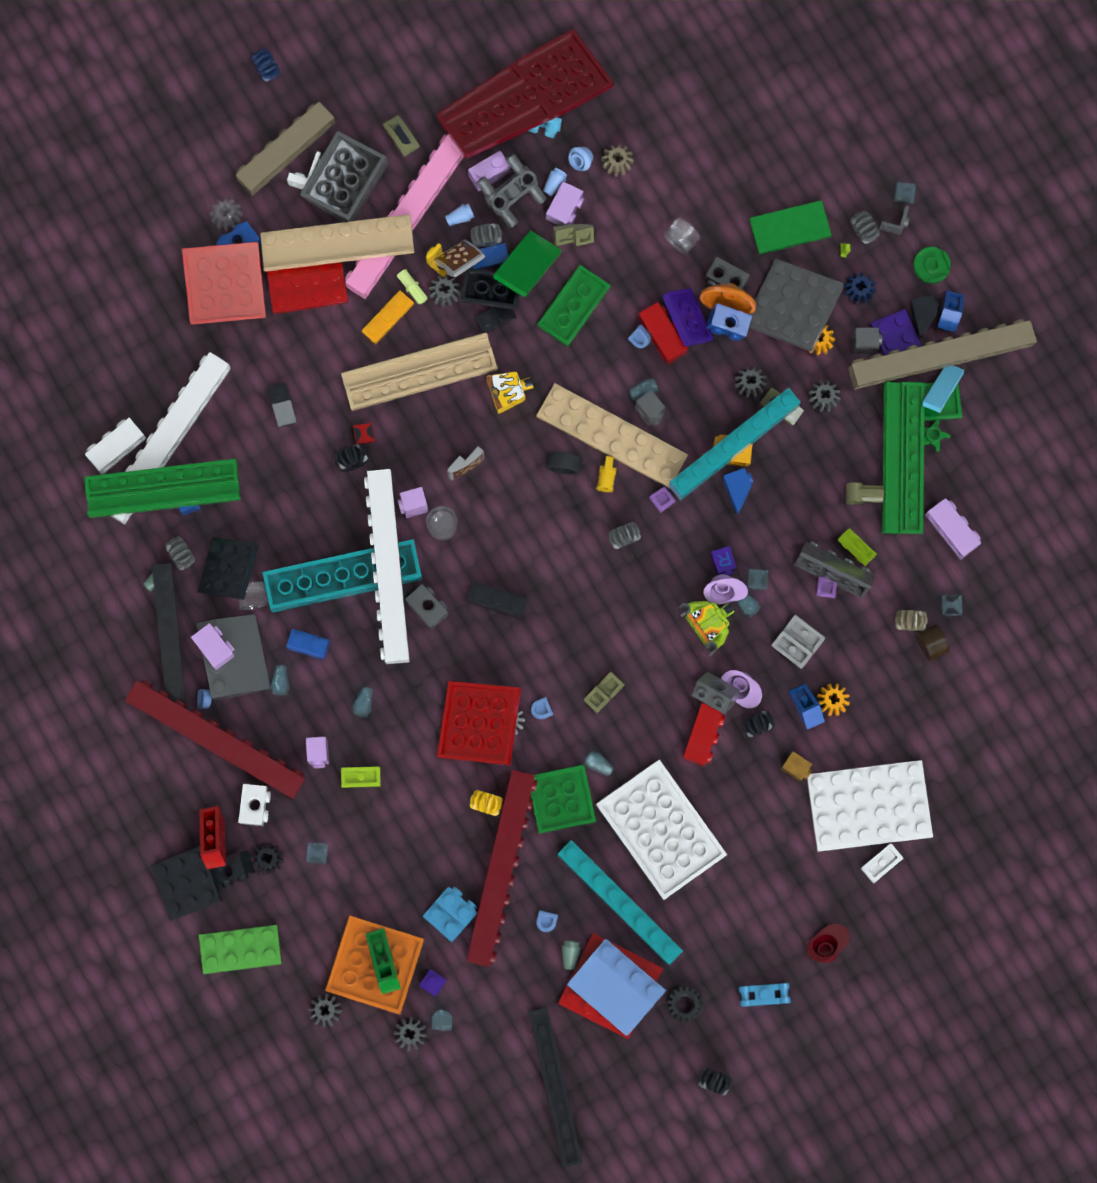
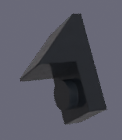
(494, 318)

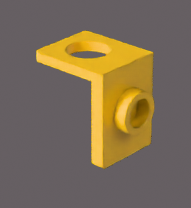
(433, 253)

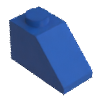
(951, 311)
(737, 487)
(806, 706)

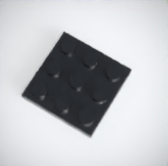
(228, 568)
(186, 884)

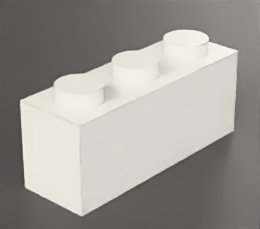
(115, 445)

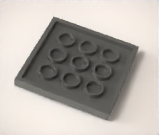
(794, 304)

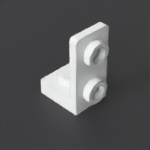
(299, 180)

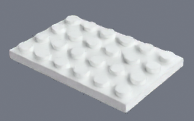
(869, 806)
(661, 829)

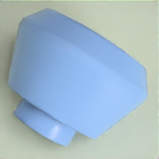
(580, 158)

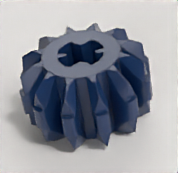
(265, 64)
(867, 286)

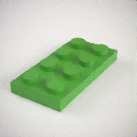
(240, 949)

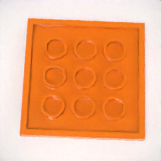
(354, 972)

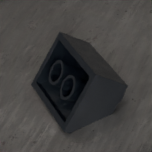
(482, 289)

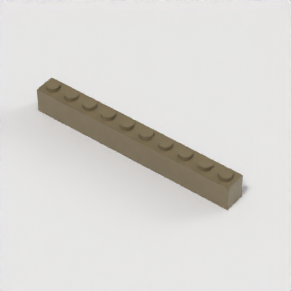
(942, 354)

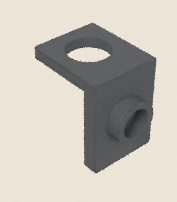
(897, 229)

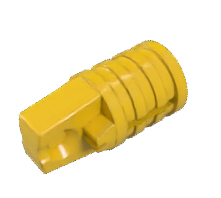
(606, 476)

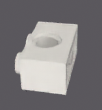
(249, 794)

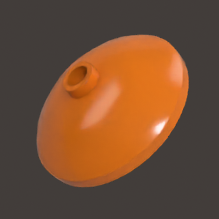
(729, 296)

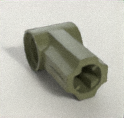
(858, 493)

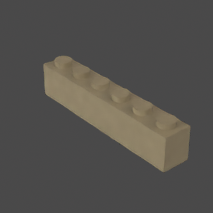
(285, 148)

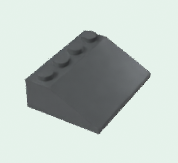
(344, 178)
(828, 565)
(247, 670)

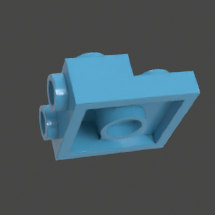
(451, 913)

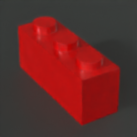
(662, 333)
(703, 735)
(212, 837)

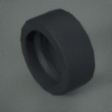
(563, 463)

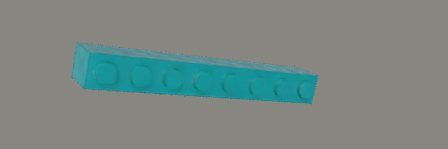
(734, 444)
(619, 902)

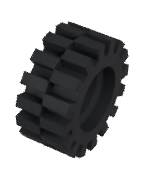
(696, 1004)

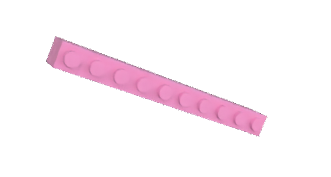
(416, 202)

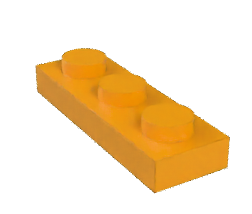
(387, 317)

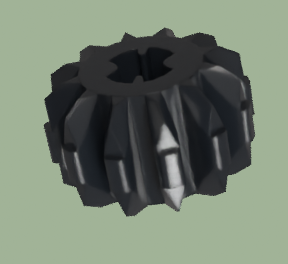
(351, 457)
(758, 724)
(271, 852)
(714, 1081)

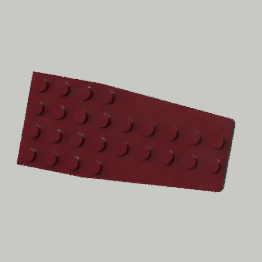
(525, 95)

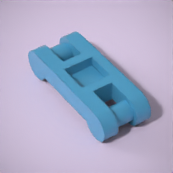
(764, 994)

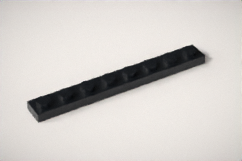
(169, 632)
(555, 1087)

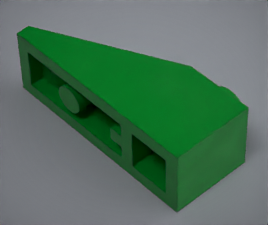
(382, 961)

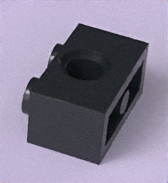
(241, 866)

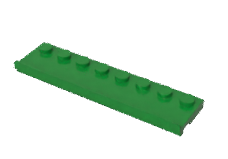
(903, 457)
(162, 488)

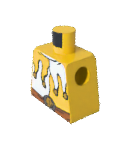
(507, 390)

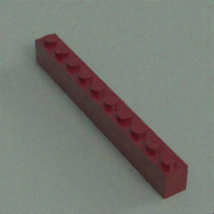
(215, 739)
(501, 867)

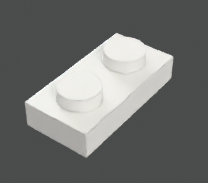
(882, 863)

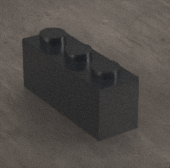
(496, 600)

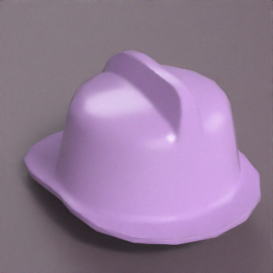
(725, 589)
(750, 691)

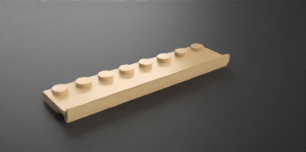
(337, 242)
(419, 371)

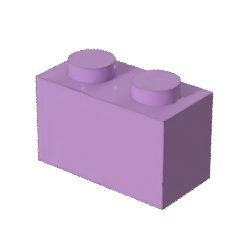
(492, 168)
(565, 204)
(413, 502)
(212, 646)
(317, 751)

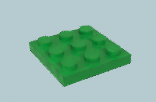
(562, 799)

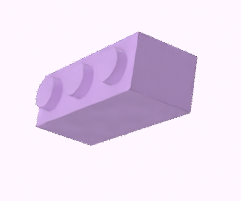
(953, 528)

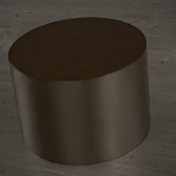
(932, 642)

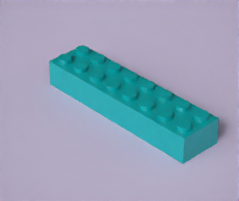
(333, 578)

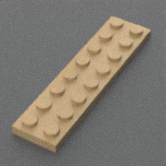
(611, 435)

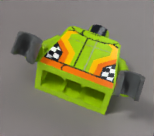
(708, 622)

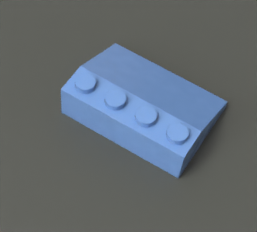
(616, 987)

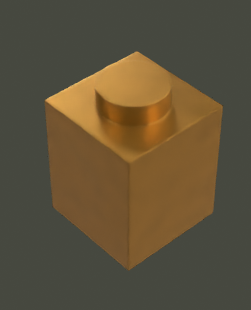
(797, 767)

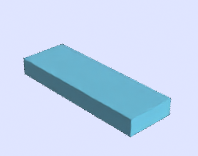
(943, 388)

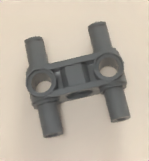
(511, 190)

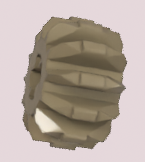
(612, 165)
(911, 620)

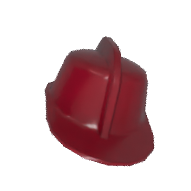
(828, 943)

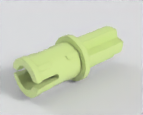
(412, 286)

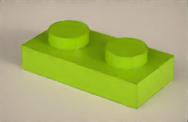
(857, 547)
(360, 777)

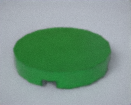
(931, 265)

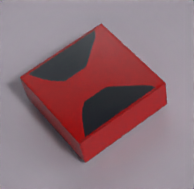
(364, 434)

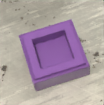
(662, 499)
(825, 588)

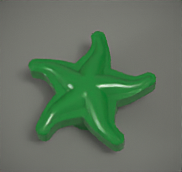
(934, 435)

